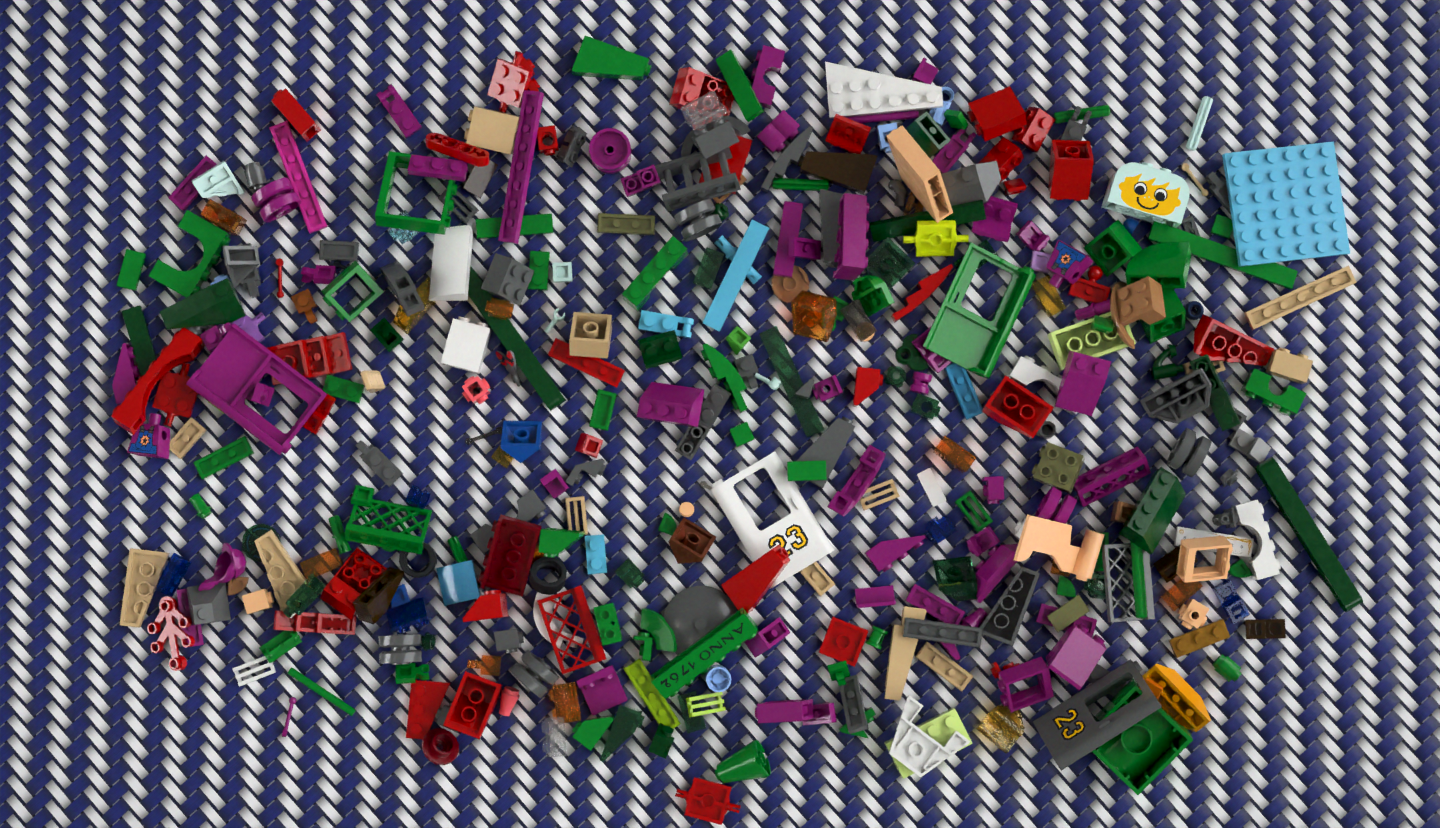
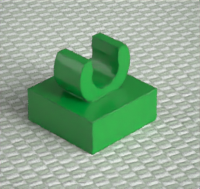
(839, 672)

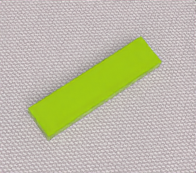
(651, 696)

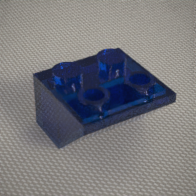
(407, 615)

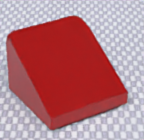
(1014, 186)
(588, 445)

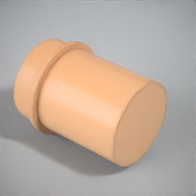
(686, 509)

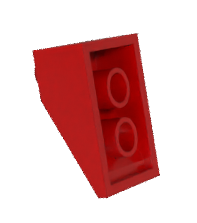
(1017, 408)
(472, 705)

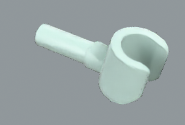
(556, 319)
(773, 384)

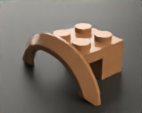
(1135, 302)

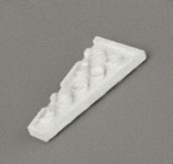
(869, 93)

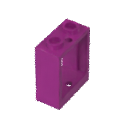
(1028, 696)
(784, 711)

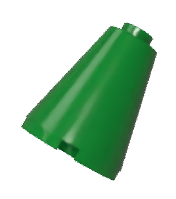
(744, 764)

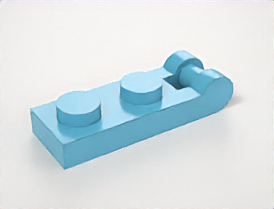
(663, 323)

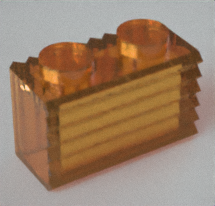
(223, 217)
(954, 454)
(566, 701)

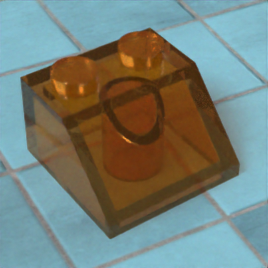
(813, 315)

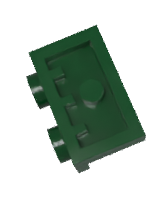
(660, 349)

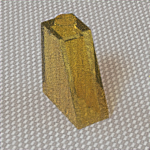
(406, 322)

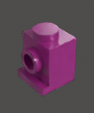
(834, 385)
(993, 489)

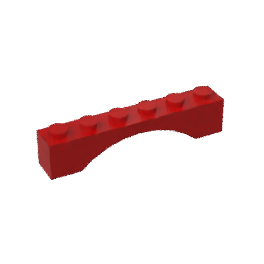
(182, 349)

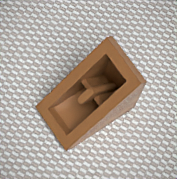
(1121, 511)

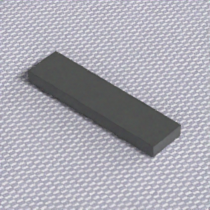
(942, 632)

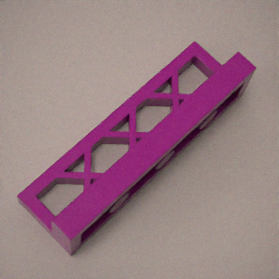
(1109, 473)

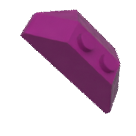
(994, 568)

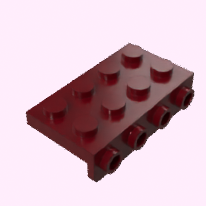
(510, 555)

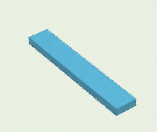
(735, 275)

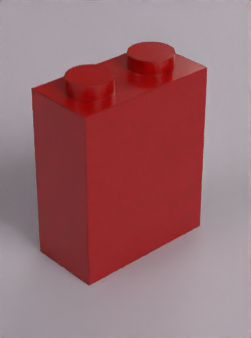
(295, 114)
(996, 114)

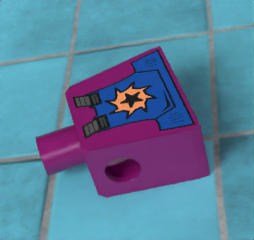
(1067, 264)
(151, 439)

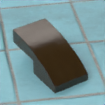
(1265, 628)

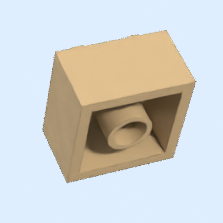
(590, 335)

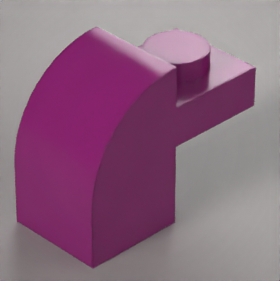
(261, 394)

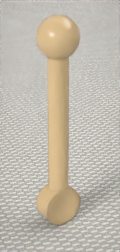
(1185, 167)

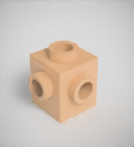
(1199, 612)

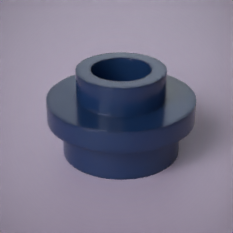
(1200, 310)

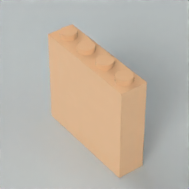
(919, 173)

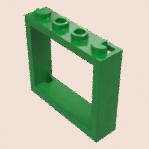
(402, 160)

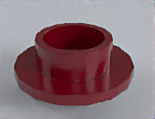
(445, 741)

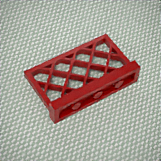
(588, 625)

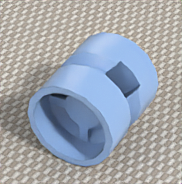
(718, 678)

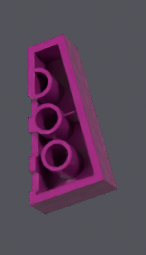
(852, 237)

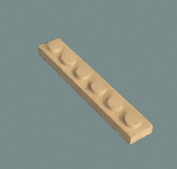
(1300, 297)

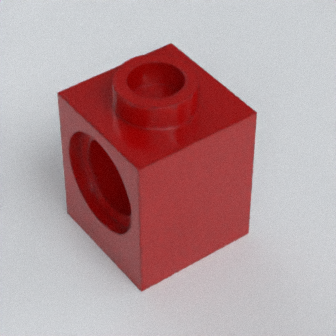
(547, 131)

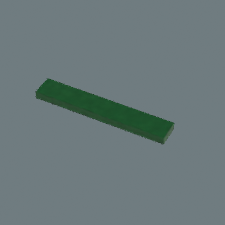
(907, 224)

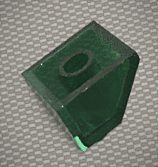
(956, 578)

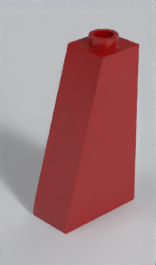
(754, 581)

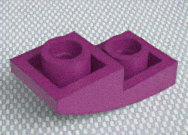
(640, 181)

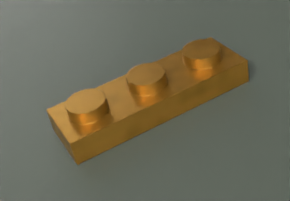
(1199, 638)

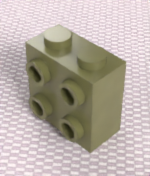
(1058, 467)

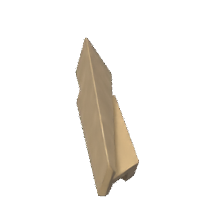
(901, 655)

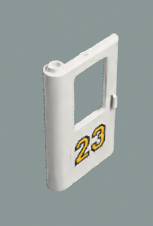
(796, 533)

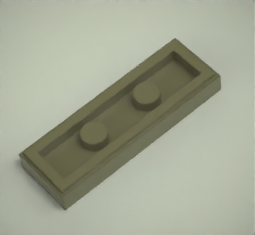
(626, 224)

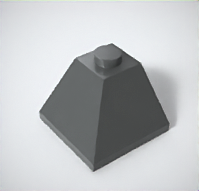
(208, 605)

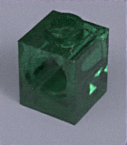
(916, 407)
(630, 574)

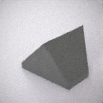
(240, 262)

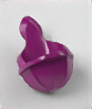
(228, 566)

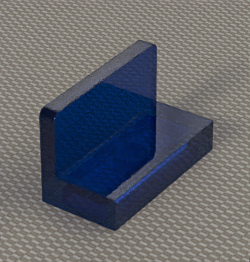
(172, 574)

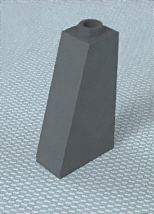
(829, 212)
(829, 446)

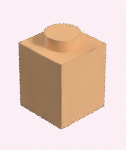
(258, 601)

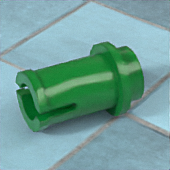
(200, 506)

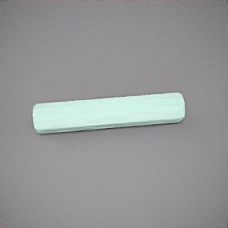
(1199, 123)

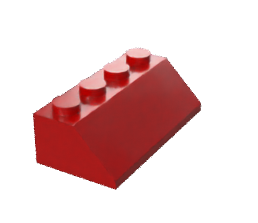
(489, 606)

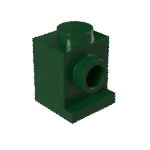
(662, 741)

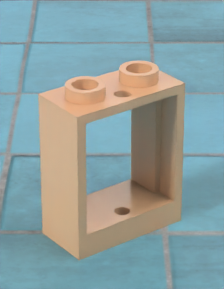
(1187, 554)

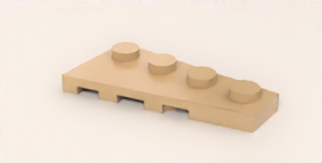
(280, 567)
(140, 584)

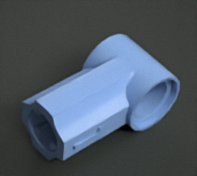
(938, 113)

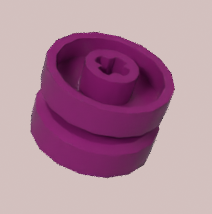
(610, 139)
(276, 199)
(1054, 510)

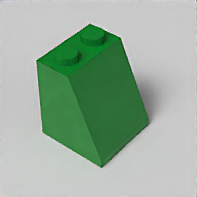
(1174, 318)

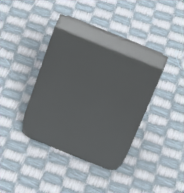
(805, 390)

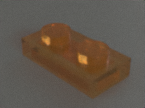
(1180, 593)

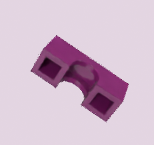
(769, 60)

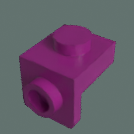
(1033, 237)
(982, 541)

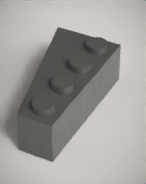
(1008, 613)

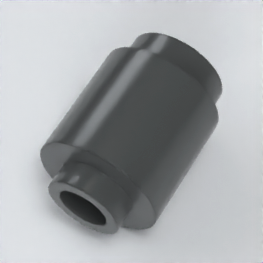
(255, 176)

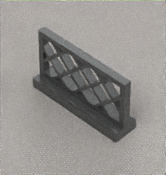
(1111, 602)

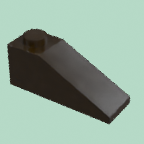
(377, 597)

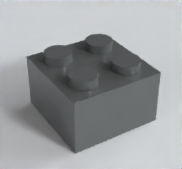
(507, 279)

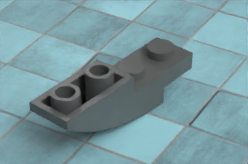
(402, 287)
(709, 412)

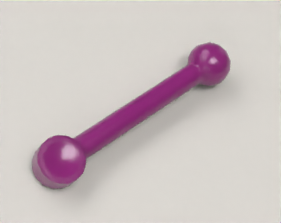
(292, 701)

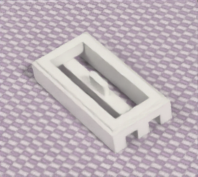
(238, 676)

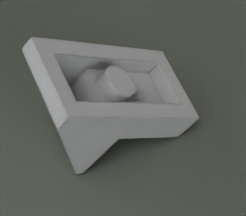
(1250, 446)

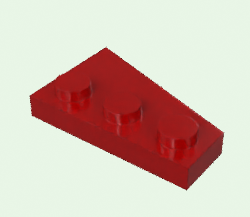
(423, 706)

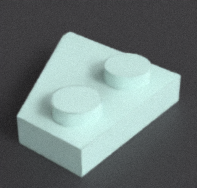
(217, 182)

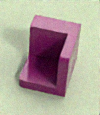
(925, 72)
(554, 483)

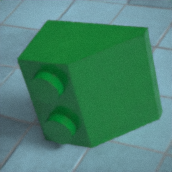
(1112, 248)
(556, 541)
(591, 730)

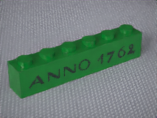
(704, 653)

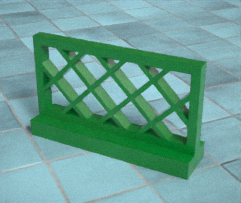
(385, 536)

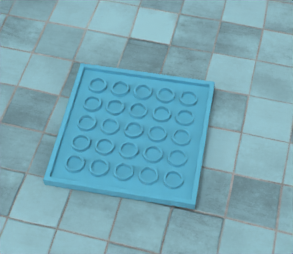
(1286, 204)

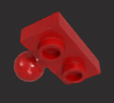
(1089, 289)

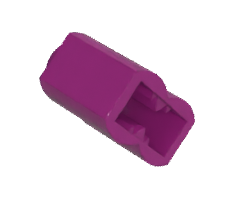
(778, 132)

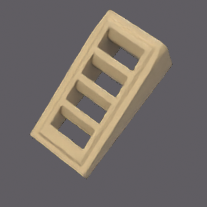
(372, 381)

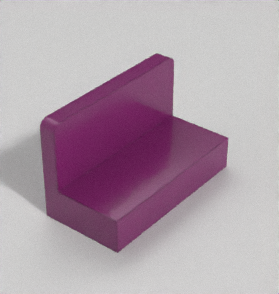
(875, 596)

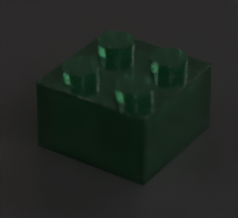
(888, 263)

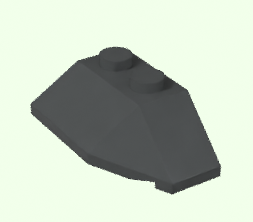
(972, 182)
(1180, 398)

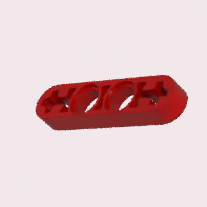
(457, 149)

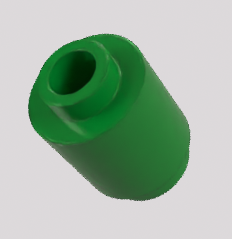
(1227, 668)

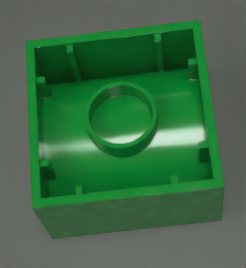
(1145, 747)

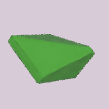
(737, 339)

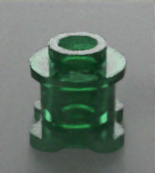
(897, 382)

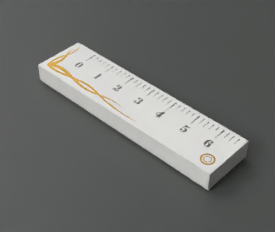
(1241, 545)

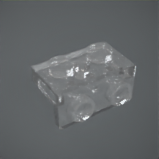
(703, 111)
(555, 736)

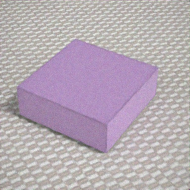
(1039, 261)

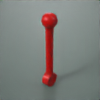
(280, 293)

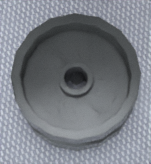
(698, 220)
(1189, 452)
(400, 649)
(536, 671)

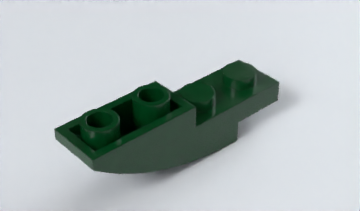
(1219, 398)

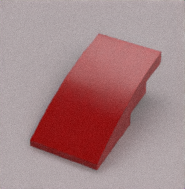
(315, 356)

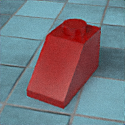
(866, 383)

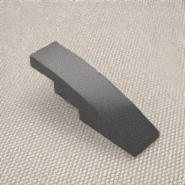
(790, 155)

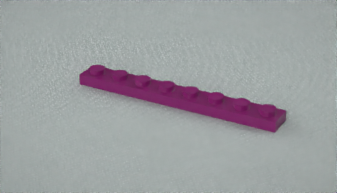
(521, 166)

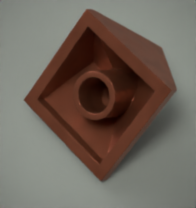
(690, 542)

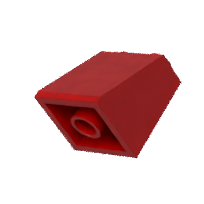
(1070, 169)

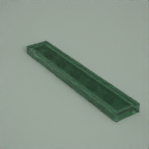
(791, 381)

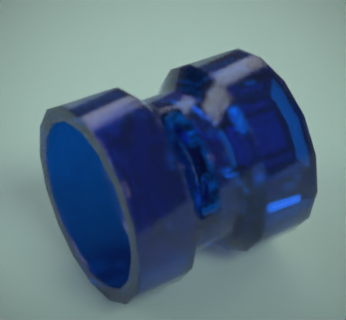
(418, 497)

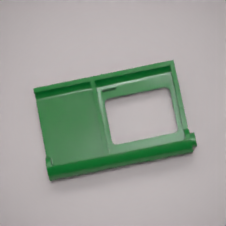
(965, 335)

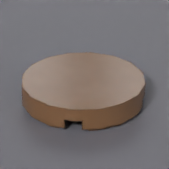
(788, 288)

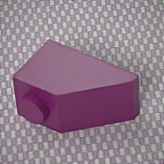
(767, 637)

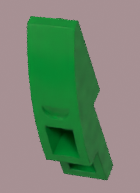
(723, 369)

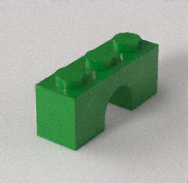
(1257, 387)

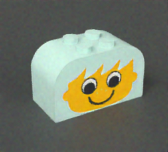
(1147, 194)

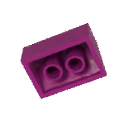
(671, 404)

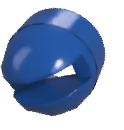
(1130, 224)

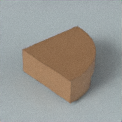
(237, 585)

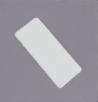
(931, 487)

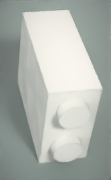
(466, 345)

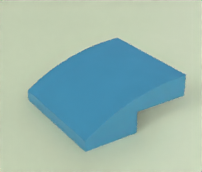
(458, 582)

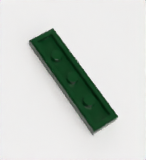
(139, 338)

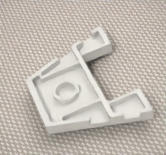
(918, 749)

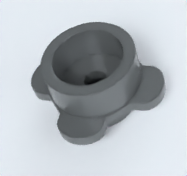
(1229, 477)

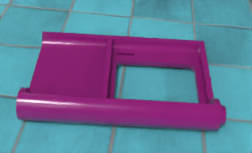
(234, 372)

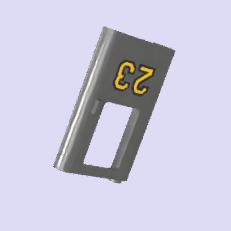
(1072, 730)

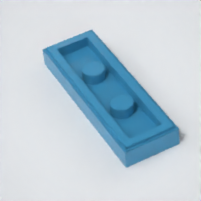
(964, 390)

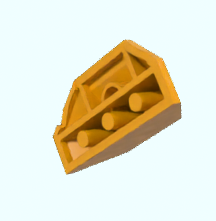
(1179, 698)

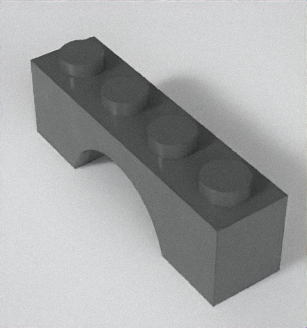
(529, 507)

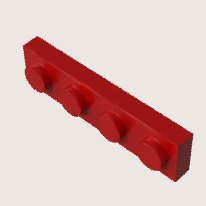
(590, 365)

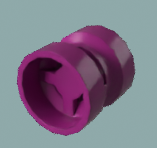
(920, 383)

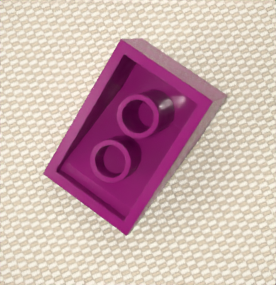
(1082, 383)

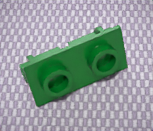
(280, 645)

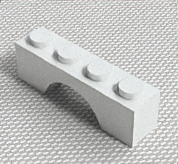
(1026, 372)
(1264, 562)

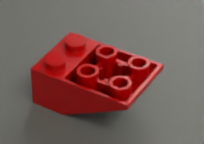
(693, 84)
(351, 582)

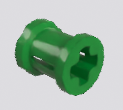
(876, 637)

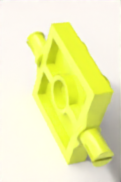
(935, 238)

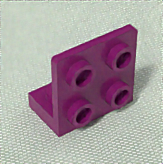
(998, 219)
(602, 690)

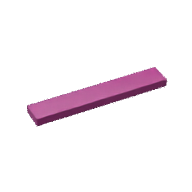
(298, 176)

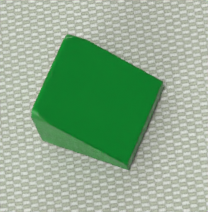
(1102, 324)

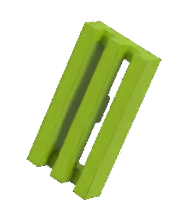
(719, 702)

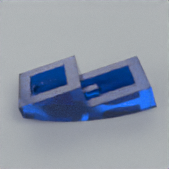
(1230, 601)

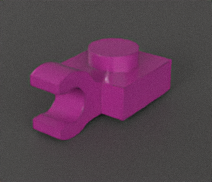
(321, 274)
(214, 336)

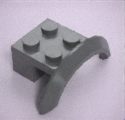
(714, 137)

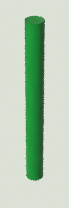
(321, 691)

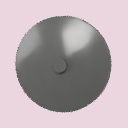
(696, 613)

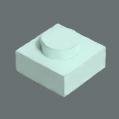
(562, 272)

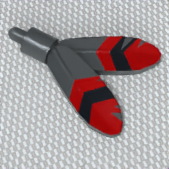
(509, 363)

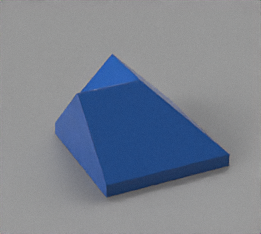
(521, 438)

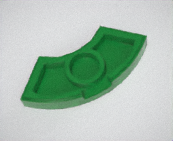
(660, 630)

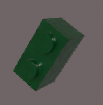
(928, 134)

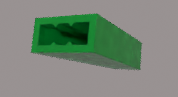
(608, 61)

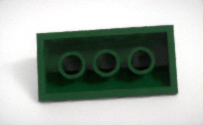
(1153, 510)

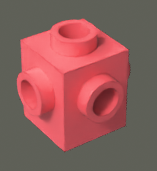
(472, 383)

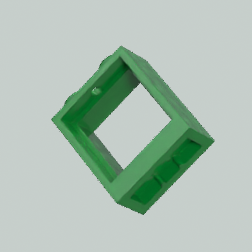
(340, 280)
(604, 616)

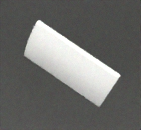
(451, 264)

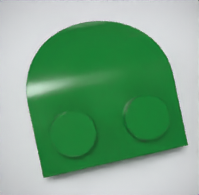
(872, 294)

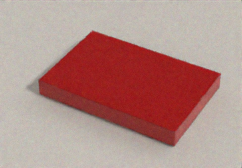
(736, 164)

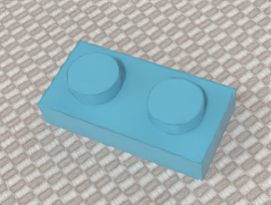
(595, 554)

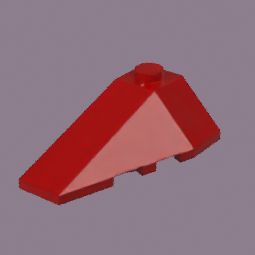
(1228, 344)

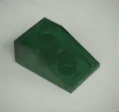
(623, 727)

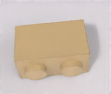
(1289, 366)

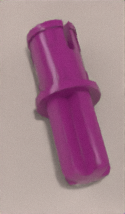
(1092, 310)

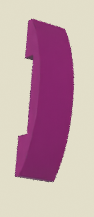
(859, 481)

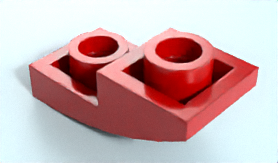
(527, 64)

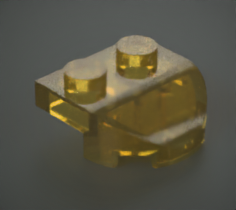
(1002, 727)

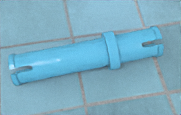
(730, 252)

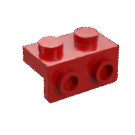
(1036, 130)
(847, 134)
(1006, 155)

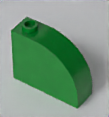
(1163, 262)

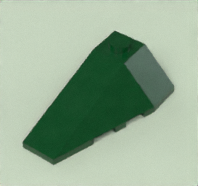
(207, 307)

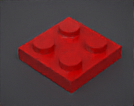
(843, 641)

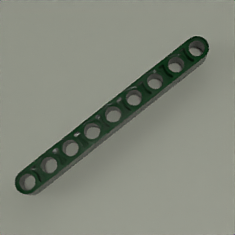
(513, 341)
(1308, 534)

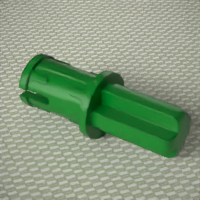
(339, 534)

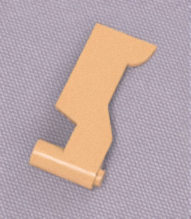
(1055, 539)

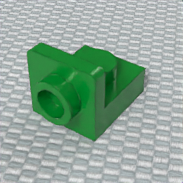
(646, 648)

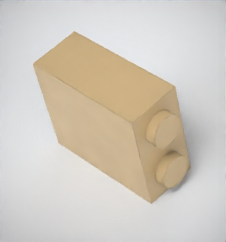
(492, 130)

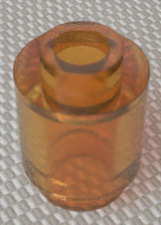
(499, 308)

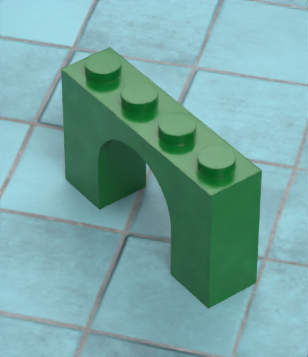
(667, 258)
(190, 281)

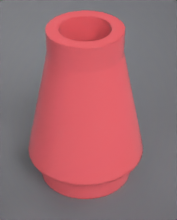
(509, 697)

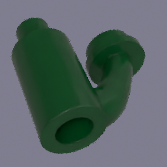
(1161, 371)

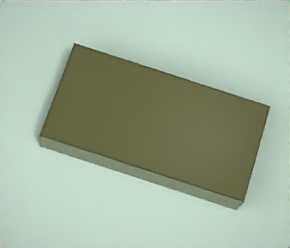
(1068, 613)

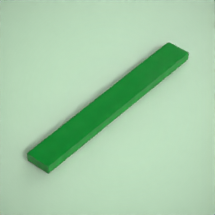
(1222, 255)

